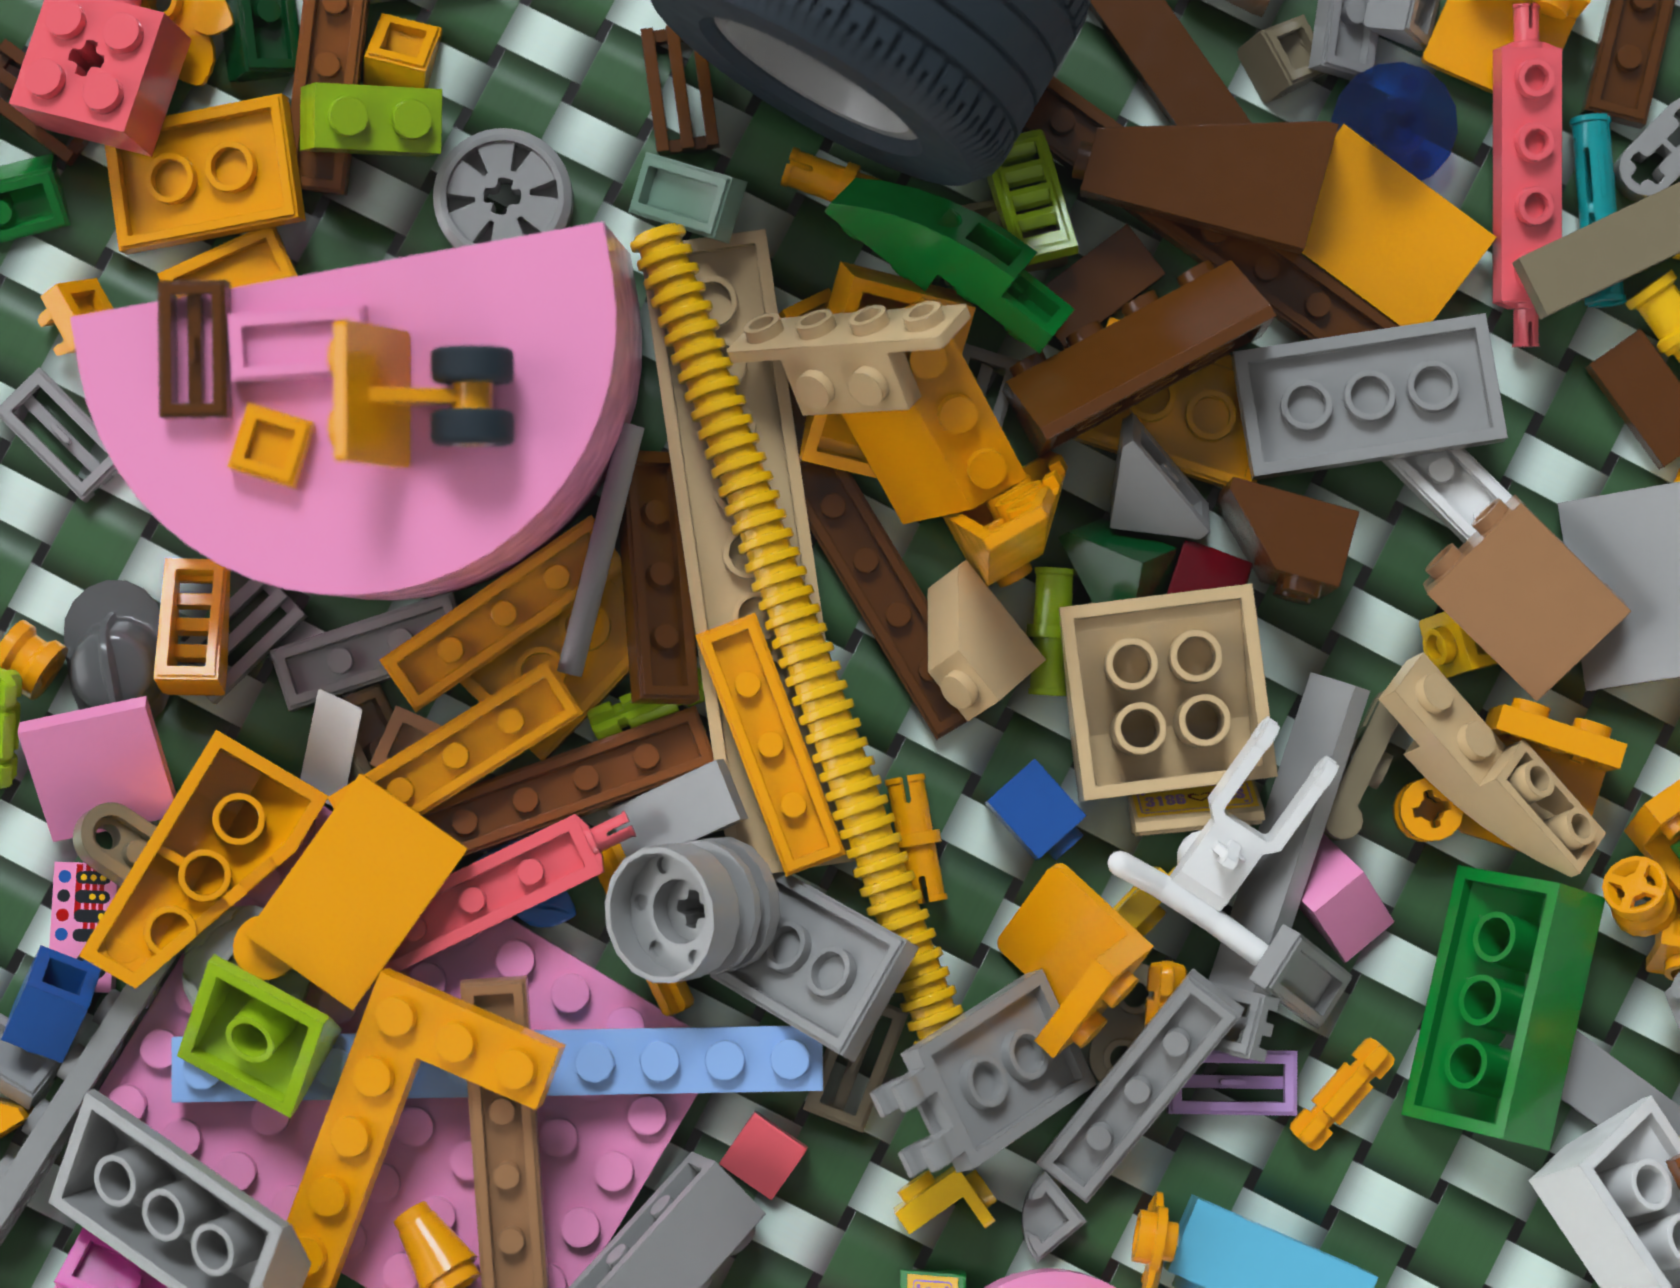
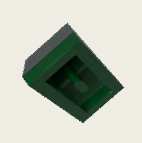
(1118, 562)

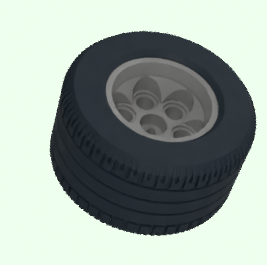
(894, 80)

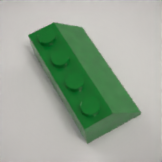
(1505, 965)

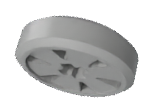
(479, 169)

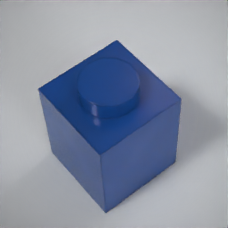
(1037, 812)
(51, 1004)

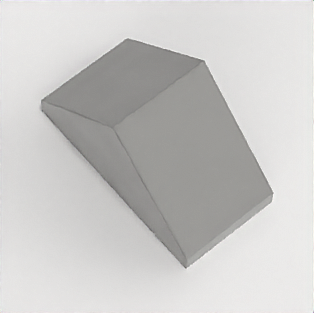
(1151, 490)

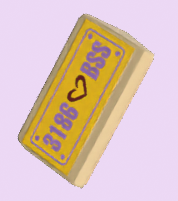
(1189, 809)

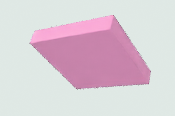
(95, 760)

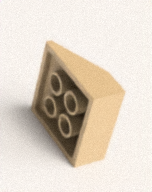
(1163, 690)

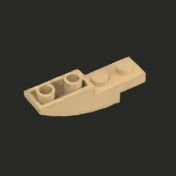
(1494, 784)

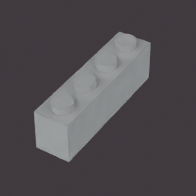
(678, 1232)

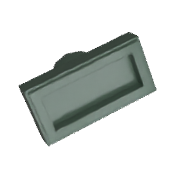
(688, 196)

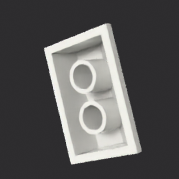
(1619, 1198)

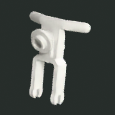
(1226, 850)

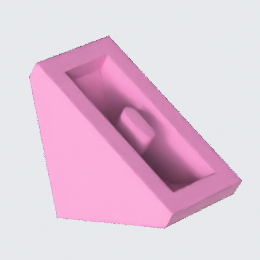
(1342, 902)

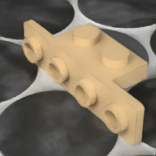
(850, 358)

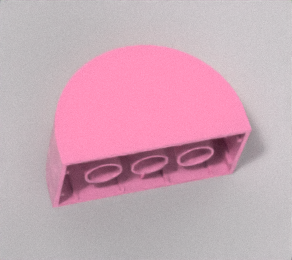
(381, 531)

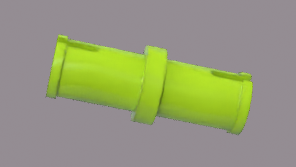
(1052, 591)

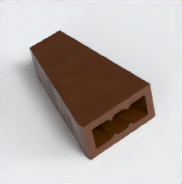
(1217, 177)

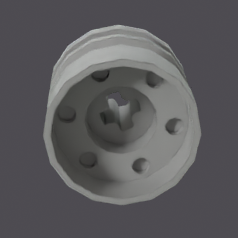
(692, 909)

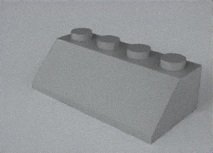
(169, 1207)

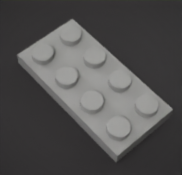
(1369, 396)

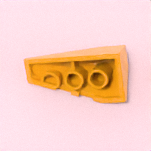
(1013, 526)
(212, 847)

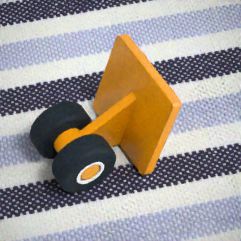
(376, 395)

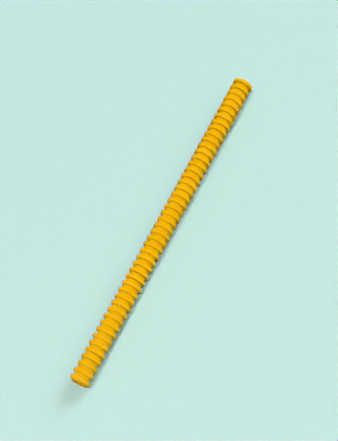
(793, 618)

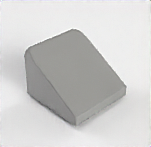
(1402, 20)

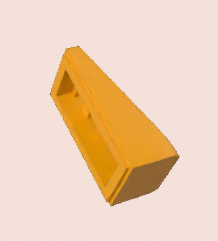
(193, 680)

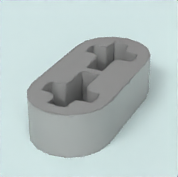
(1651, 140)

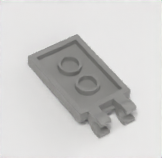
(985, 1079)

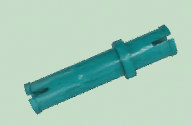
(1595, 185)

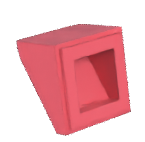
(763, 1155)

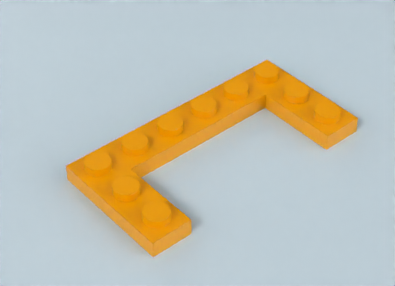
(398, 1030)

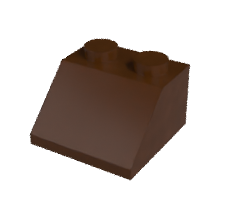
(1289, 538)

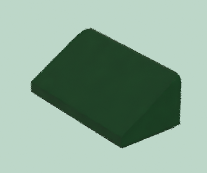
(261, 40)

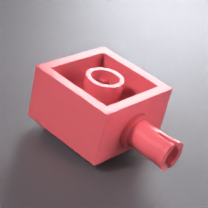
(101, 72)

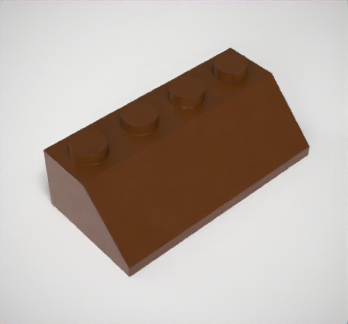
(1137, 355)

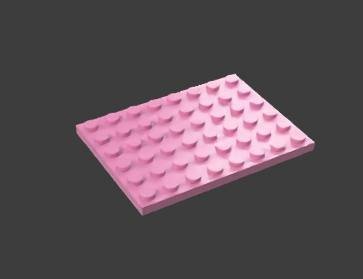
(591, 1146)

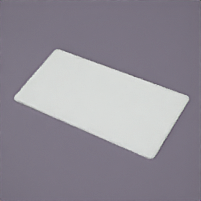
(331, 743)

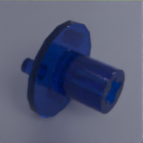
(1401, 114)

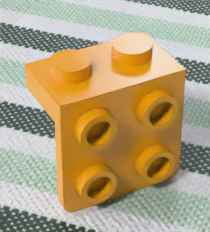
(1574, 753)
(1082, 950)

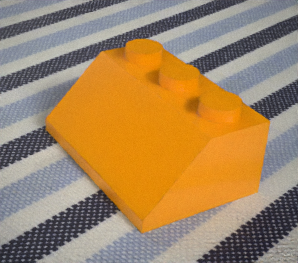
(945, 448)

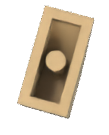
(974, 643)

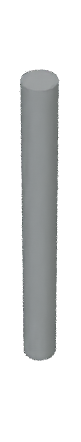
(600, 551)

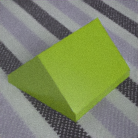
(256, 1036)

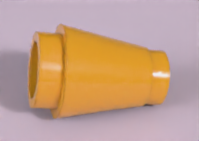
(435, 1250)

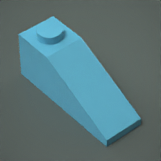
(1236, 1252)

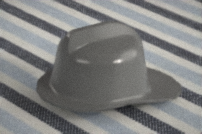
(113, 645)

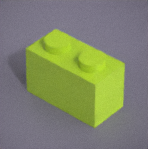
(370, 119)

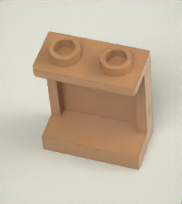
(1523, 596)

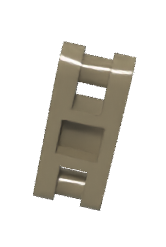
(1365, 767)

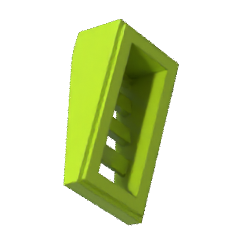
(1025, 164)

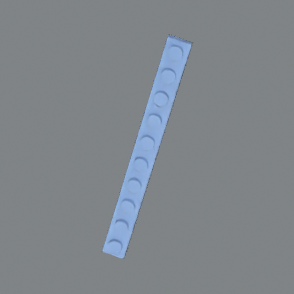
(596, 1064)

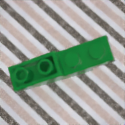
(938, 237)

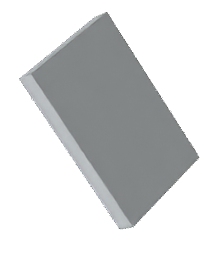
(1634, 549)
(824, 969)

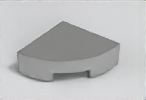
(1047, 1217)

